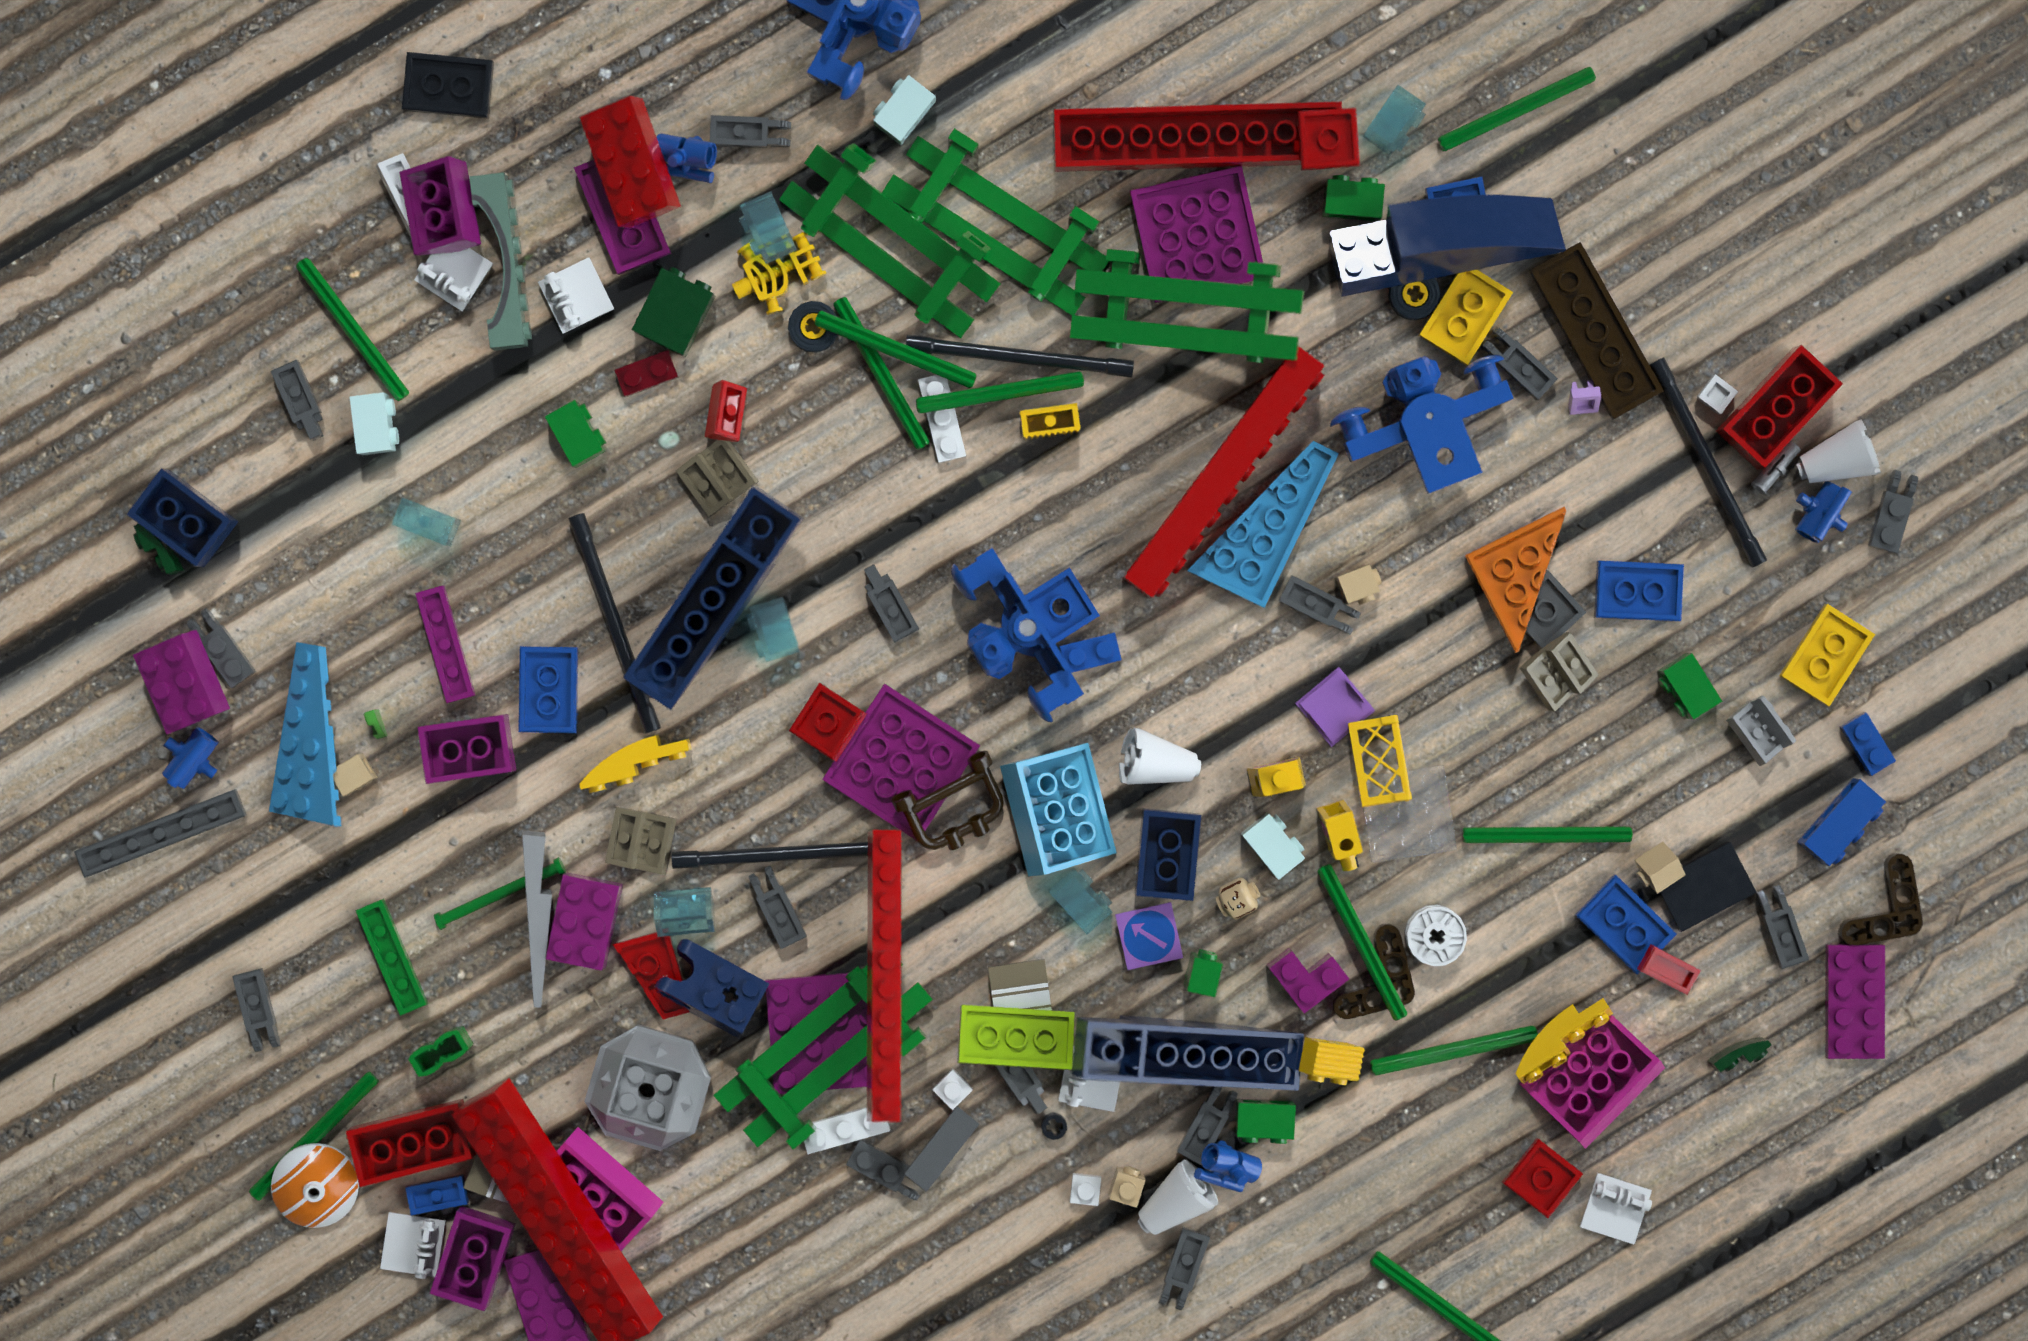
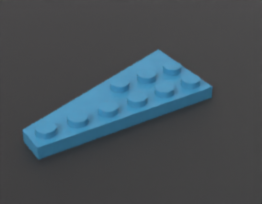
(1259, 542)
(306, 750)

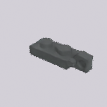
(299, 398)
(890, 605)
(1024, 1086)

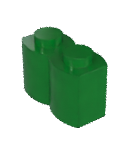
(436, 1053)

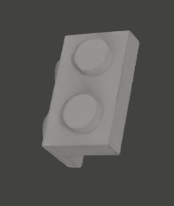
(1761, 729)

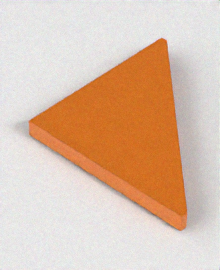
(1514, 570)

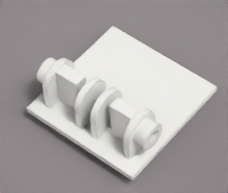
(454, 275)
(575, 295)
(1088, 1092)
(1616, 1208)
(412, 1244)

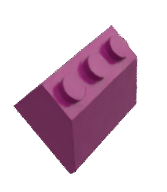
(440, 207)

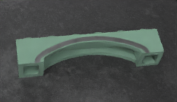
(508, 324)

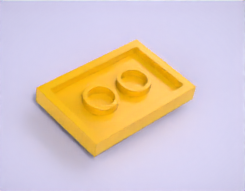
(1465, 314)
(1827, 655)

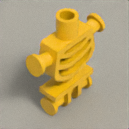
(751, 283)

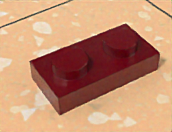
(646, 373)

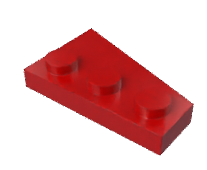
(649, 960)

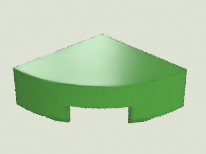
(374, 719)

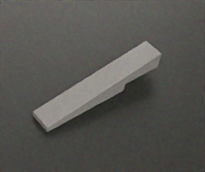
(537, 908)

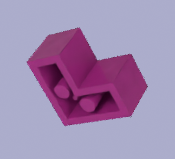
(1309, 985)

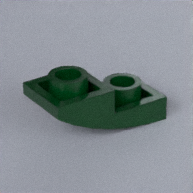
(150, 543)
(1749, 1050)

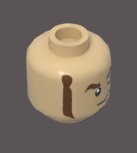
(1238, 898)

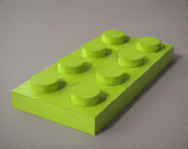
(1016, 1037)

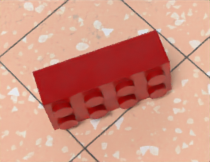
(630, 161)
(1779, 407)
(408, 1143)

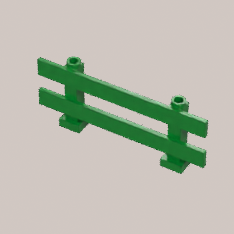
(949, 169)
(957, 265)
(1122, 285)
(783, 1109)

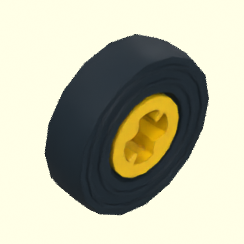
(1419, 309)
(797, 327)

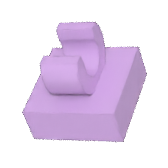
(1584, 399)

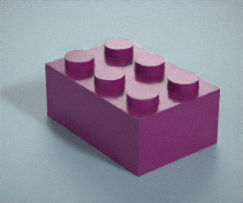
(181, 681)
(466, 748)
(584, 921)
(472, 1258)

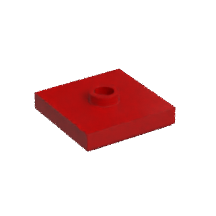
(1328, 139)
(827, 722)
(1542, 1178)

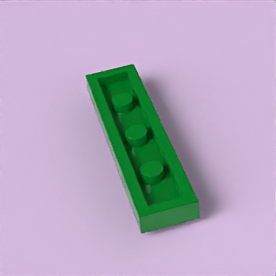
(391, 957)

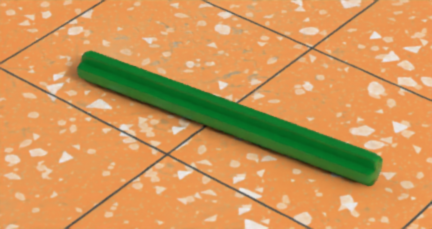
(1516, 109)
(352, 329)
(895, 349)
(885, 380)
(999, 392)
(1546, 834)
(1362, 942)
(1453, 1050)
(322, 1127)
(1430, 1298)

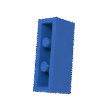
(1842, 822)

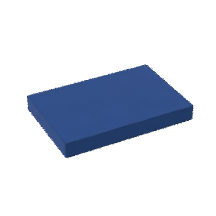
(1639, 590)
(548, 689)
(1624, 922)

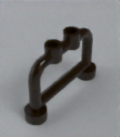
(978, 824)

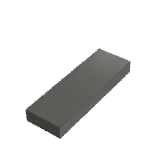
(941, 1149)

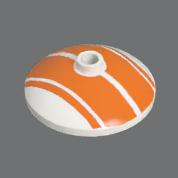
(319, 1168)

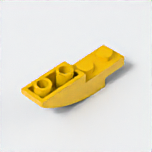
(623, 764)
(1549, 1045)

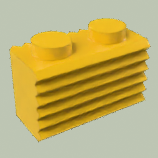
(1050, 421)
(1331, 1060)

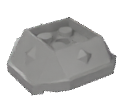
(652, 1058)

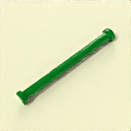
(495, 895)

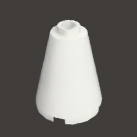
(1840, 457)
(1155, 760)
(1177, 1200)

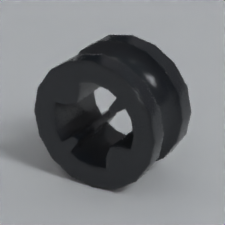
(1049, 1133)

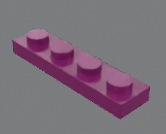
(445, 644)

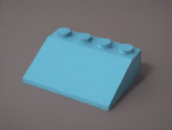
(1058, 810)

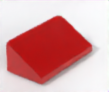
(725, 411)

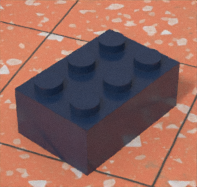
(182, 517)
(1167, 854)

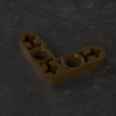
(1898, 909)
(1406, 983)

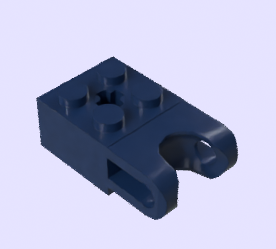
(704, 989)

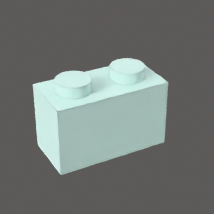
(904, 109)
(373, 423)
(1273, 845)

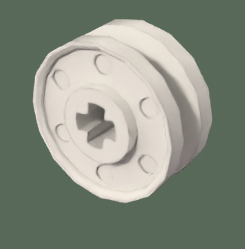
(1452, 935)

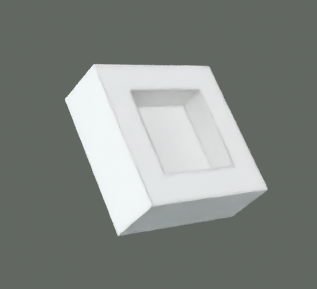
(1717, 394)
(952, 1089)
(1085, 1189)

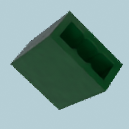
(674, 311)

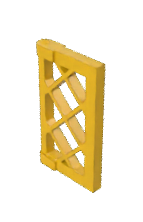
(1362, 777)

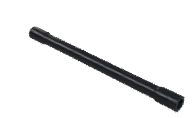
(1109, 366)
(585, 540)
(1748, 541)
(695, 858)

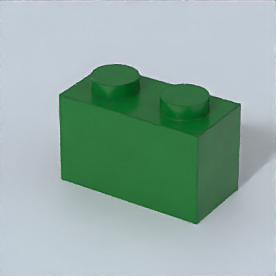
(1353, 199)
(575, 433)
(1688, 686)
(1203, 973)
(1265, 1120)

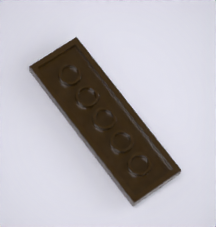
(1596, 330)

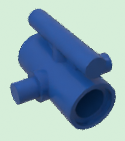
(687, 156)
(1822, 511)
(190, 758)
(1228, 1167)

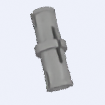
(1765, 479)

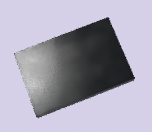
(447, 85)
(1708, 887)

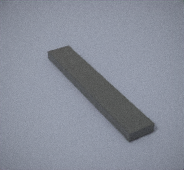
(160, 833)

